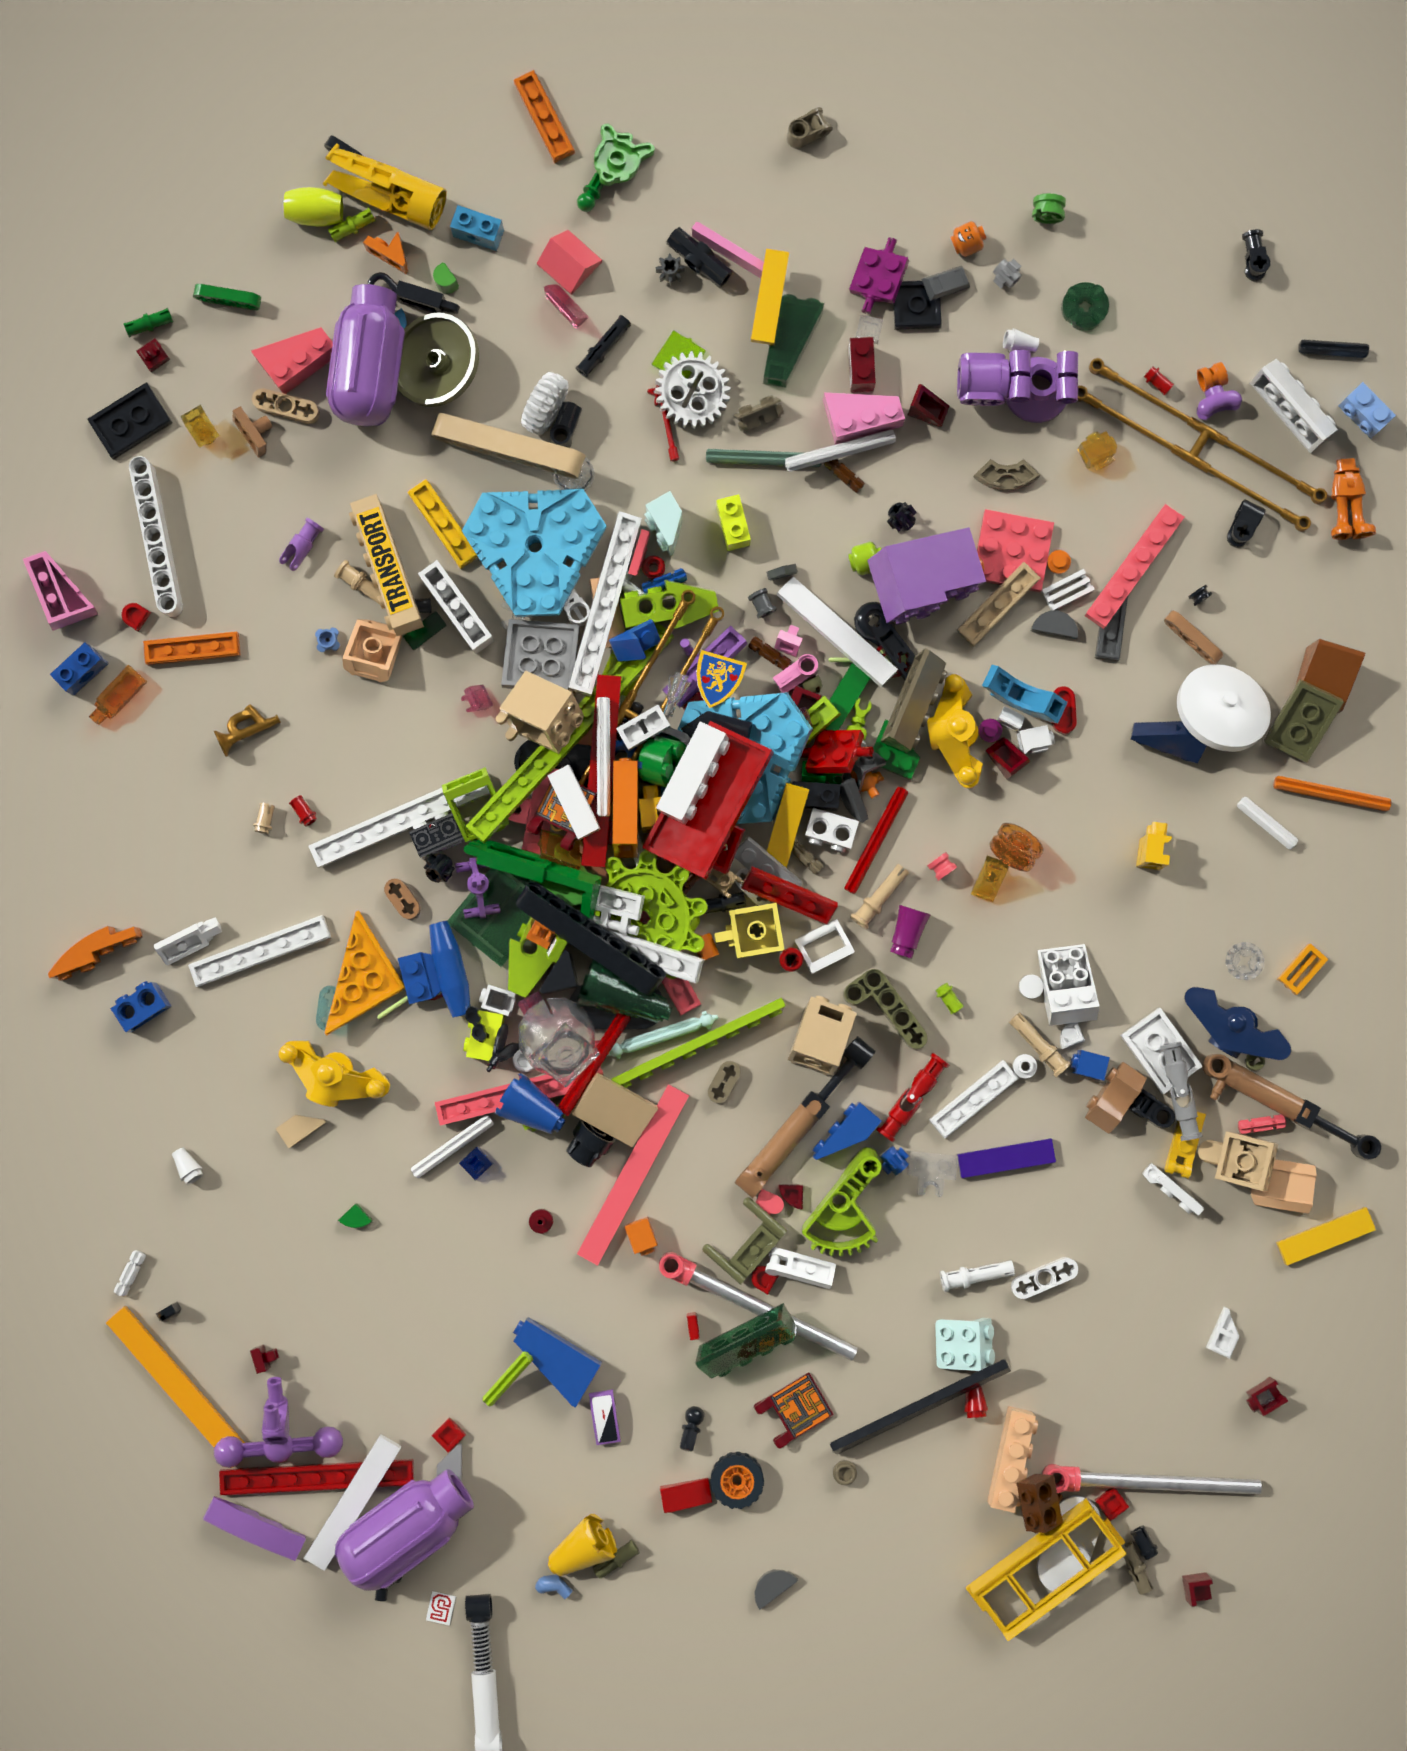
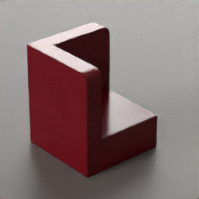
(804, 698)
(1197, 1587)

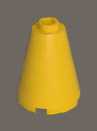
(583, 1547)

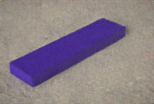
(1006, 1158)

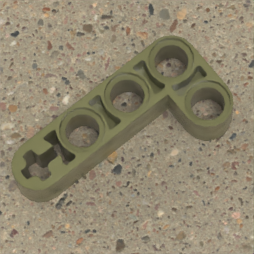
(889, 1011)

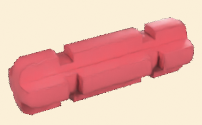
(1261, 1124)

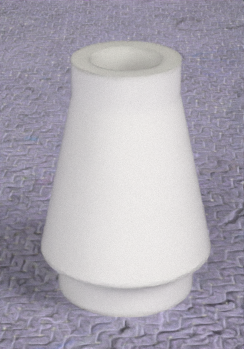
(1019, 340)
(187, 1167)

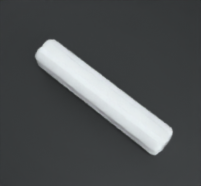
(1267, 823)

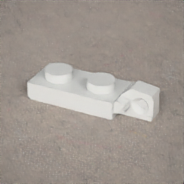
(187, 941)
(1170, 1188)

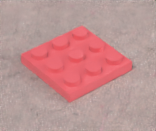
(1011, 540)

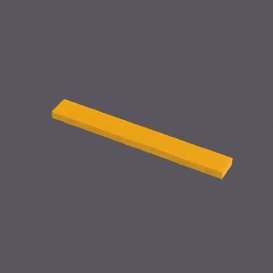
(170, 1376)

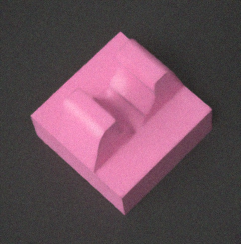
(789, 641)

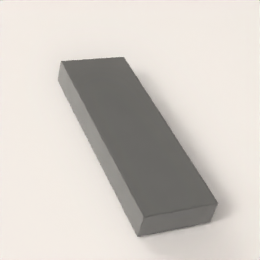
(1110, 638)

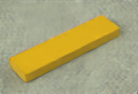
(769, 297)
(442, 523)
(787, 822)
(1325, 1236)

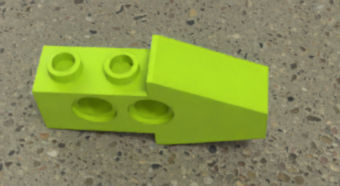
(704, 602)
(525, 968)

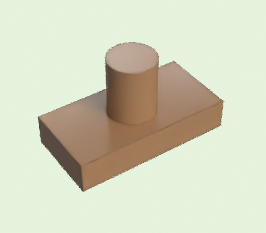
(252, 430)

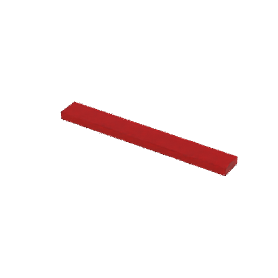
(595, 845)
(306, 1477)

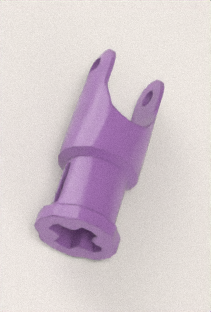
(301, 544)

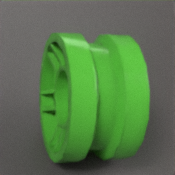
(1048, 208)

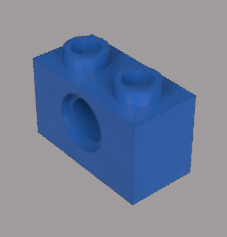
(79, 669)

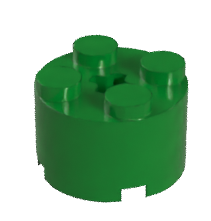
(660, 760)

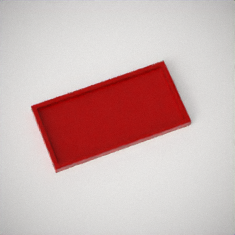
(701, 840)

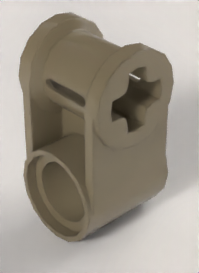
(811, 125)

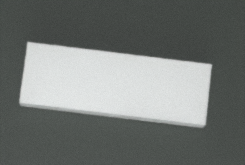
(574, 802)

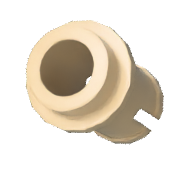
(264, 818)

